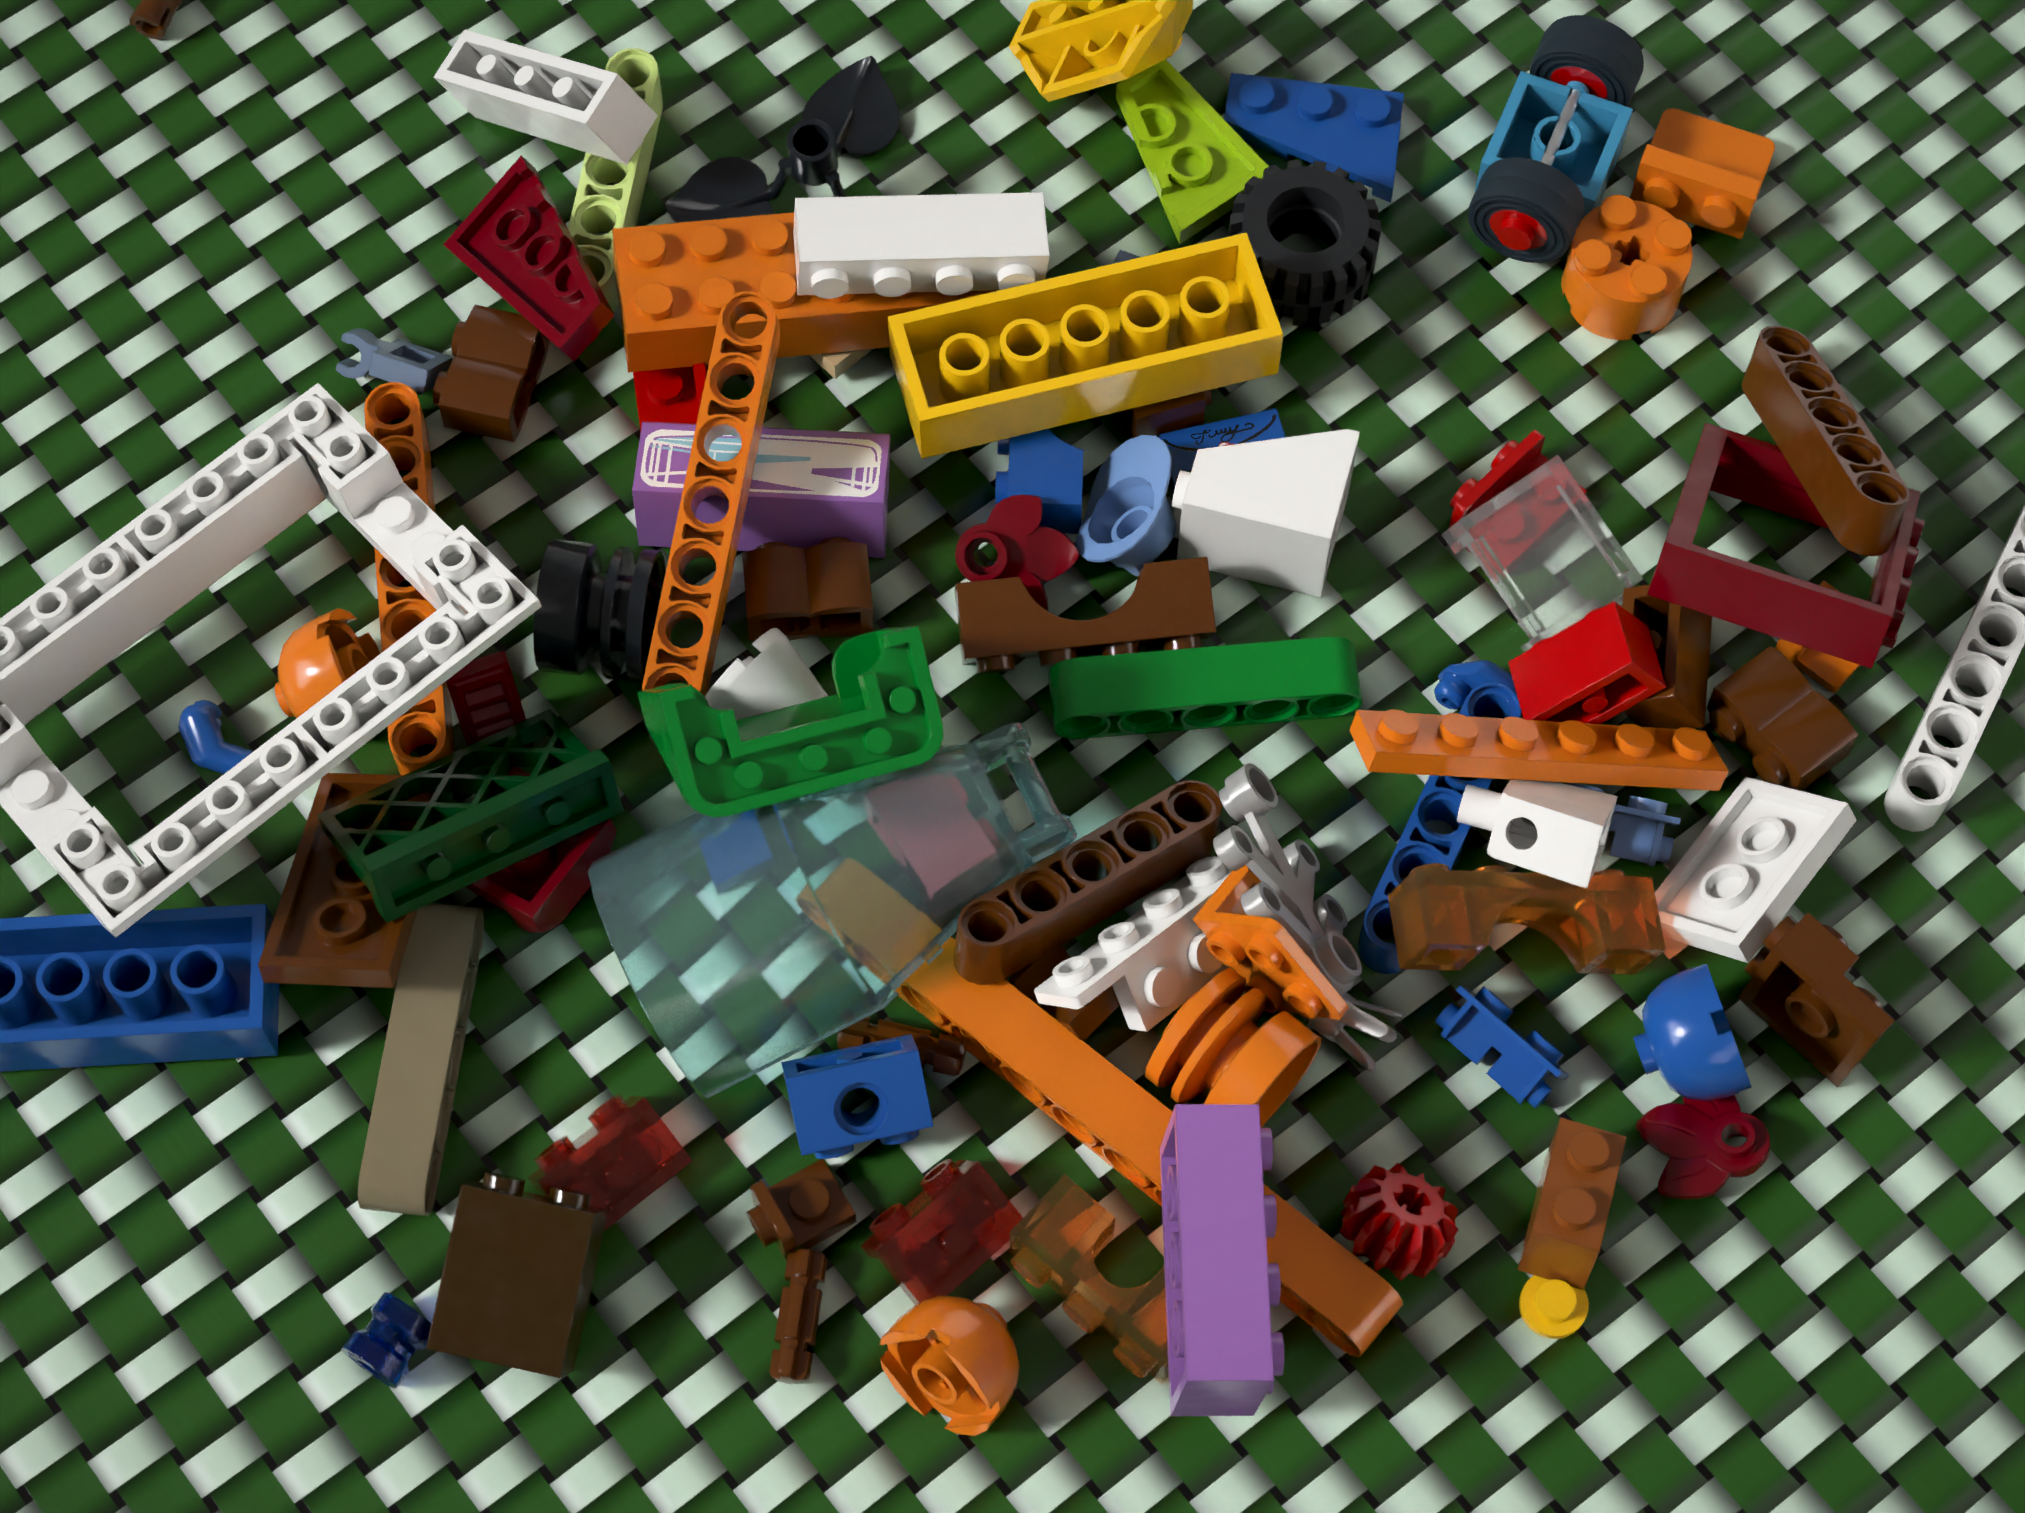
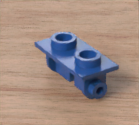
(1524, 1060)

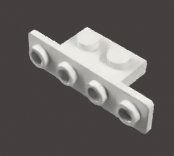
(1150, 958)

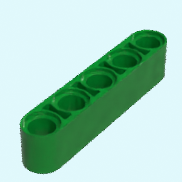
(1204, 687)

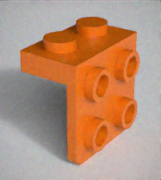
(1703, 171)
(1265, 953)

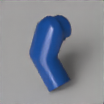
(1460, 679)
(204, 738)

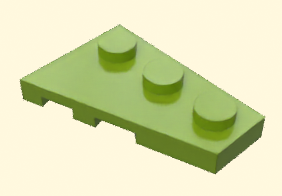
(1186, 148)

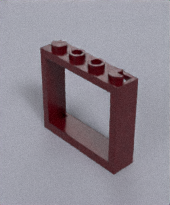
(1766, 598)

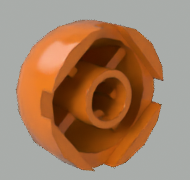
(319, 660)
(953, 1360)

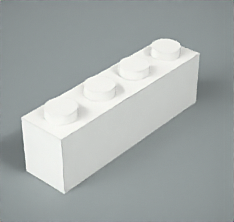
(546, 96)
(919, 243)

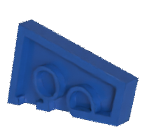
(1320, 123)

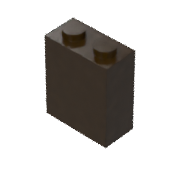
(518, 1276)

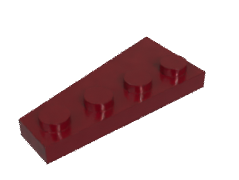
(532, 261)

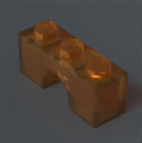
(1059, 1248)

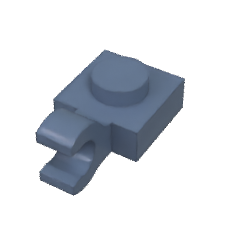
(393, 361)

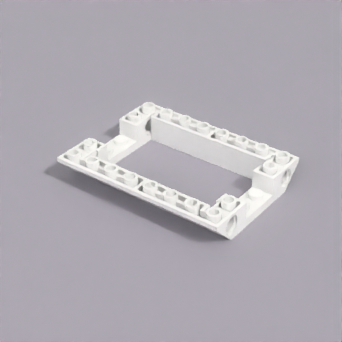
(171, 557)

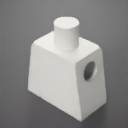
(1566, 830)

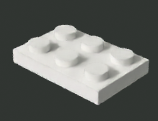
(1749, 867)

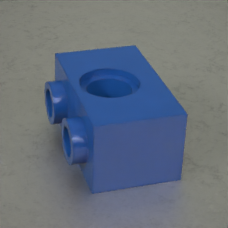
(822, 1080)

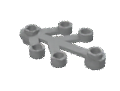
(1285, 878)

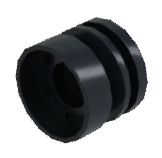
(596, 609)

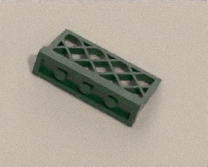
(478, 835)

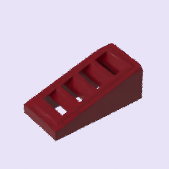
(486, 697)

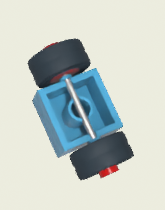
(1557, 140)

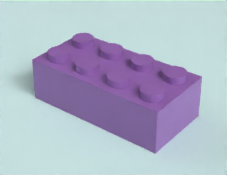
(1217, 1260)

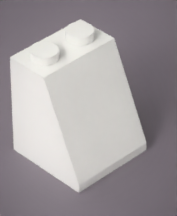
(1267, 508)

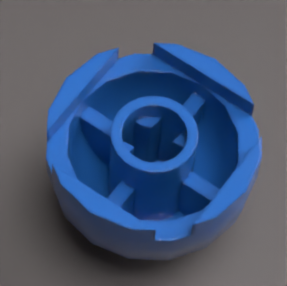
(1691, 1038)

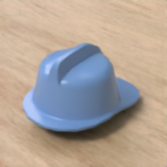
(1128, 506)

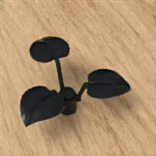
(846, 113)

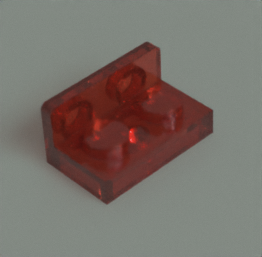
(615, 1160)
(943, 1230)

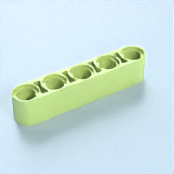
(605, 206)

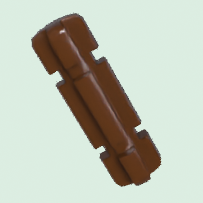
(944, 1054)
(798, 1316)

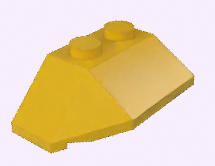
(1095, 42)

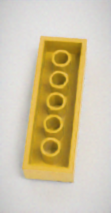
(1084, 345)

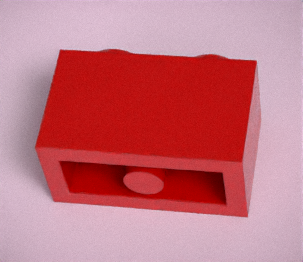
(1588, 669)

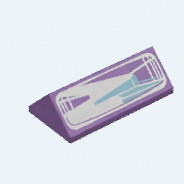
(800, 489)

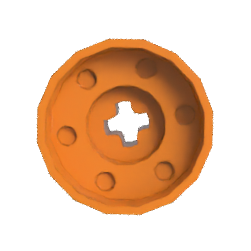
(1221, 1048)

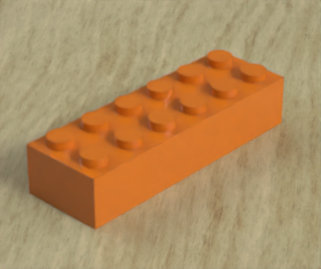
(682, 273)

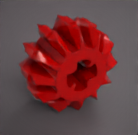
(1399, 1221)

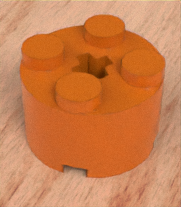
(1627, 268)

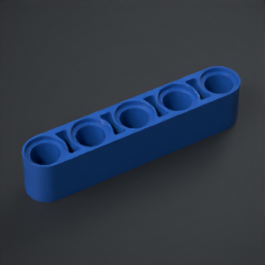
(1421, 845)

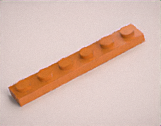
(1537, 750)

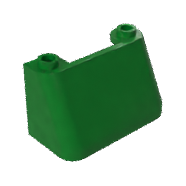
(872, 727)

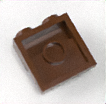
(1808, 1000)

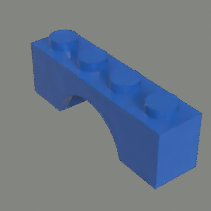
(1048, 469)

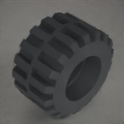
(1317, 205)

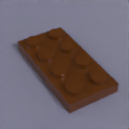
(326, 915)

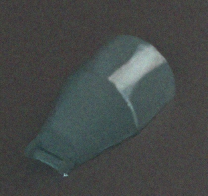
(815, 907)

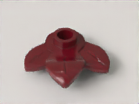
(1022, 545)
(1694, 1142)

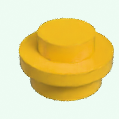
(1553, 1307)

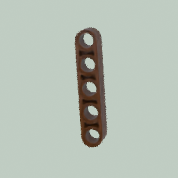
(1825, 441)
(1086, 882)

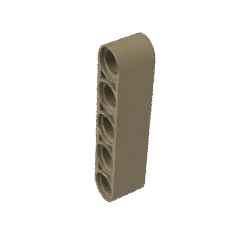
(421, 1061)

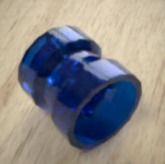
(388, 1340)

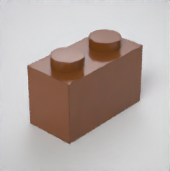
(1572, 1203)

